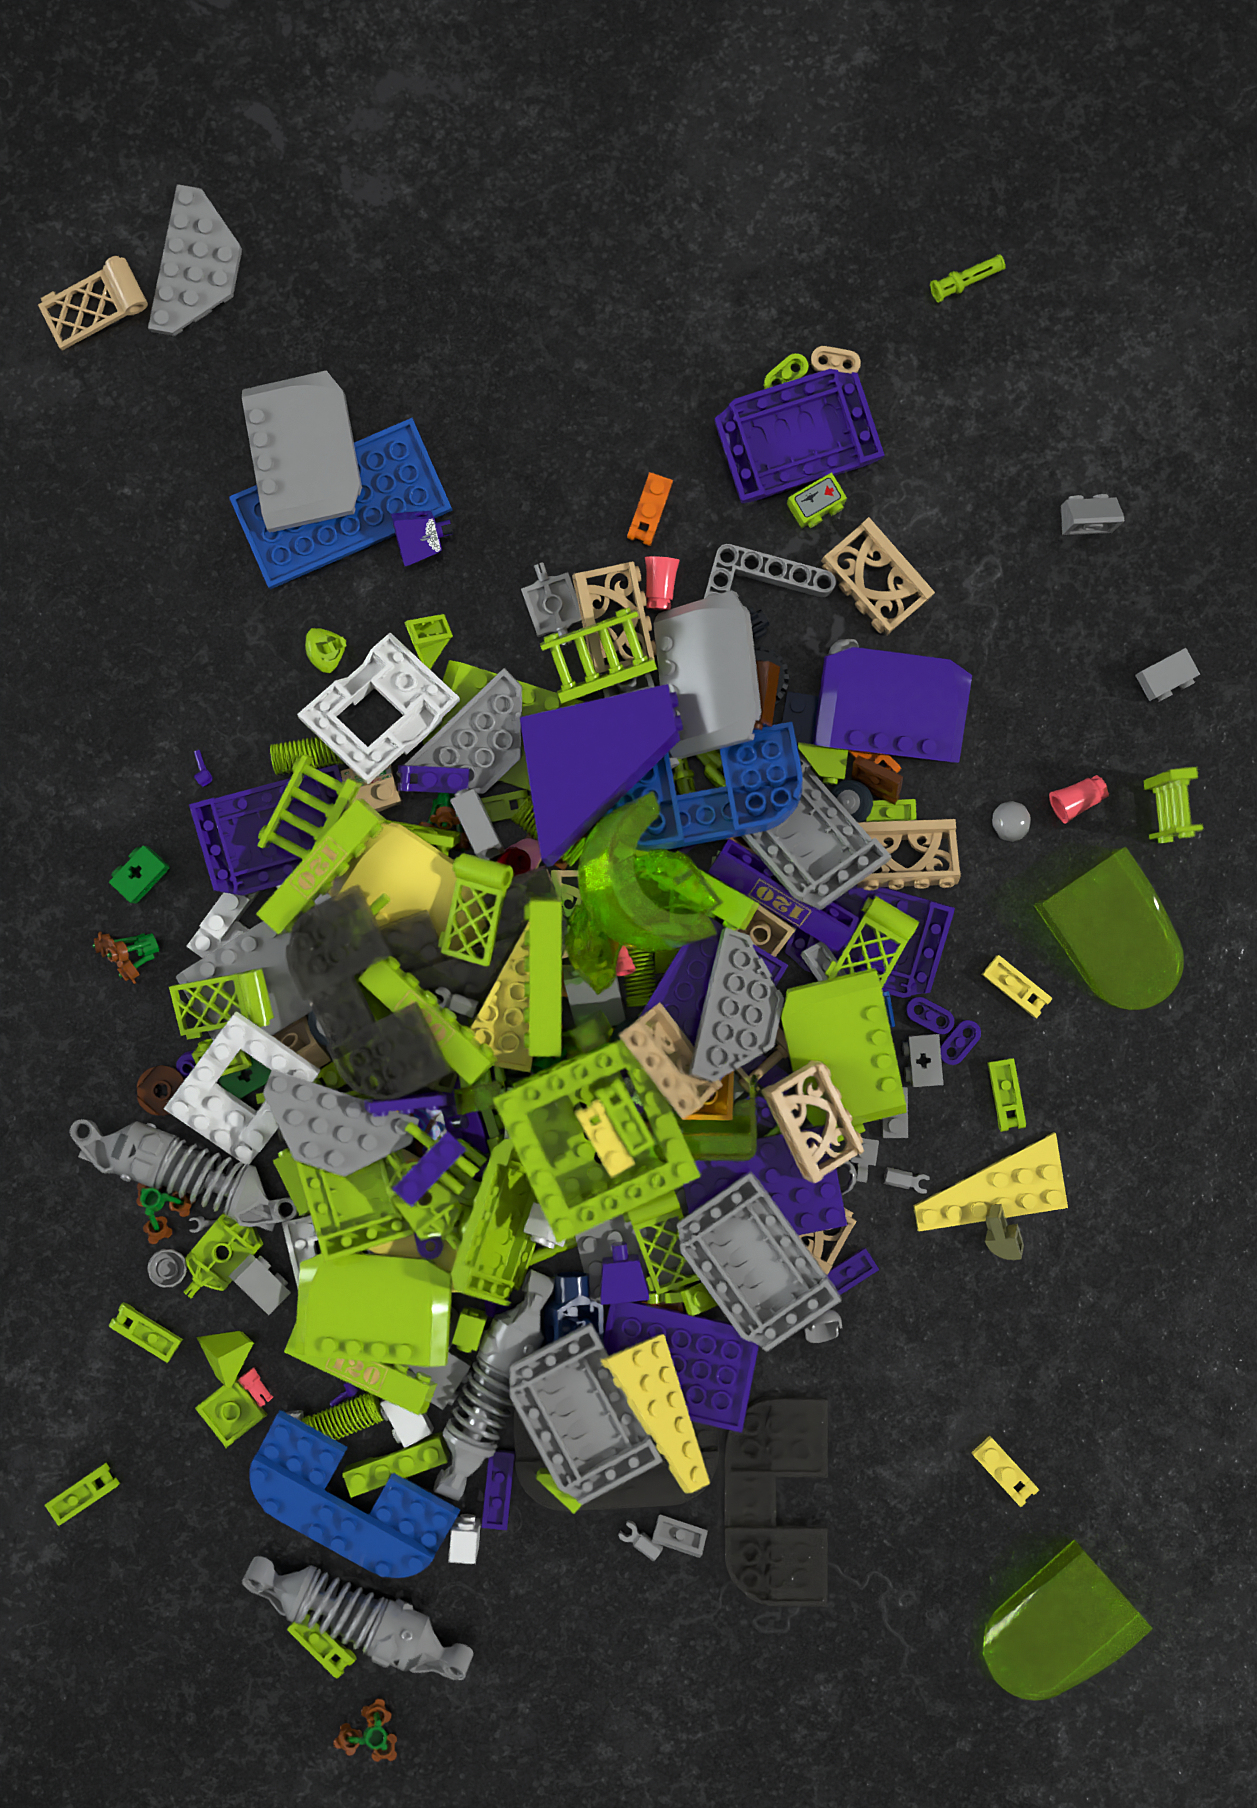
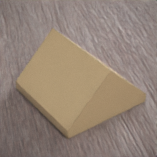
(768, 930)

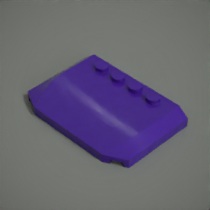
(797, 433)
(892, 704)
(231, 827)
(921, 955)

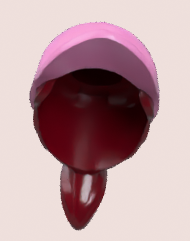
(522, 856)

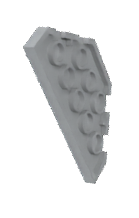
(196, 263)
(480, 736)
(738, 1010)
(332, 1127)

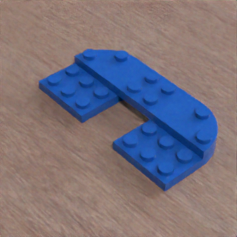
(759, 793)
(290, 1486)

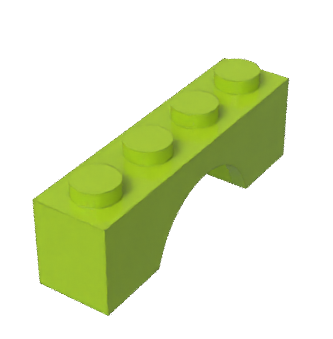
(375, 1472)

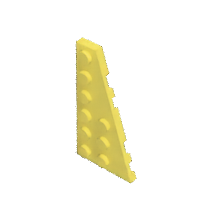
(502, 1015)
(1021, 1182)
(658, 1403)

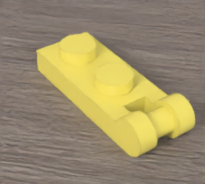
(1016, 985)
(605, 1139)
(1004, 1470)

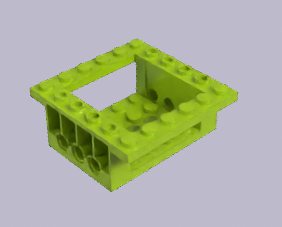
(561, 1162)

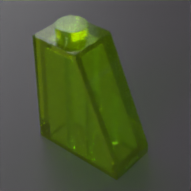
(586, 1033)
(478, 1097)

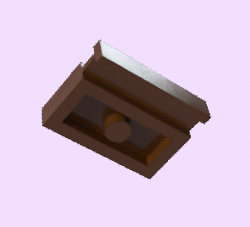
(879, 780)

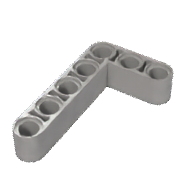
(762, 573)

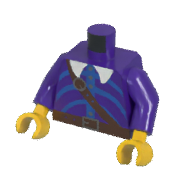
(438, 1123)

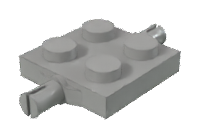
(552, 603)

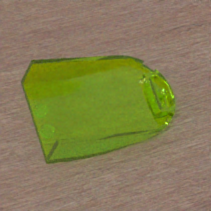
(1117, 933)
(1060, 1628)

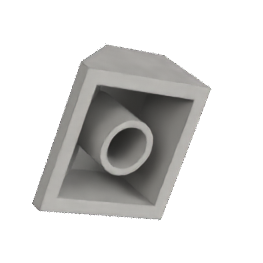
(1091, 515)

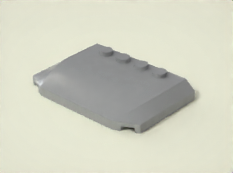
(302, 450)
(711, 666)
(819, 847)
(251, 950)
(755, 1264)
(580, 1416)

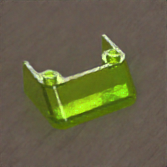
(721, 1138)

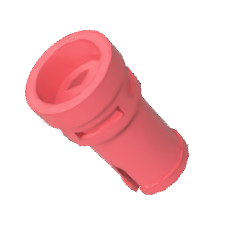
(624, 963)
(251, 1381)

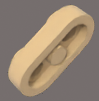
(835, 359)

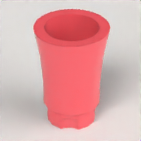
(660, 581)
(1078, 797)

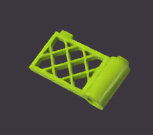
(482, 876)
(883, 920)
(251, 994)
(648, 1214)

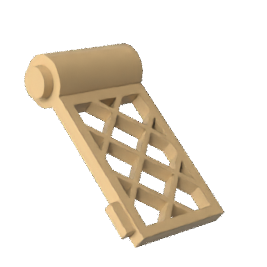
(118, 283)

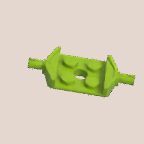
(430, 1220)
(204, 1263)

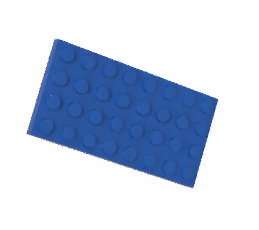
(394, 479)

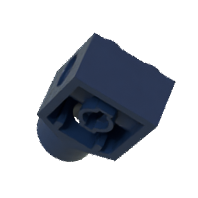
(571, 1307)

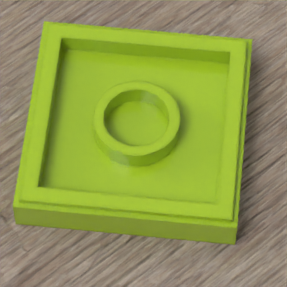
(230, 1412)

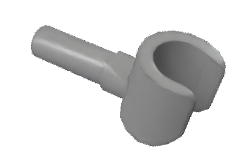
(202, 1223)

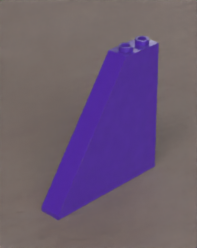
(590, 757)

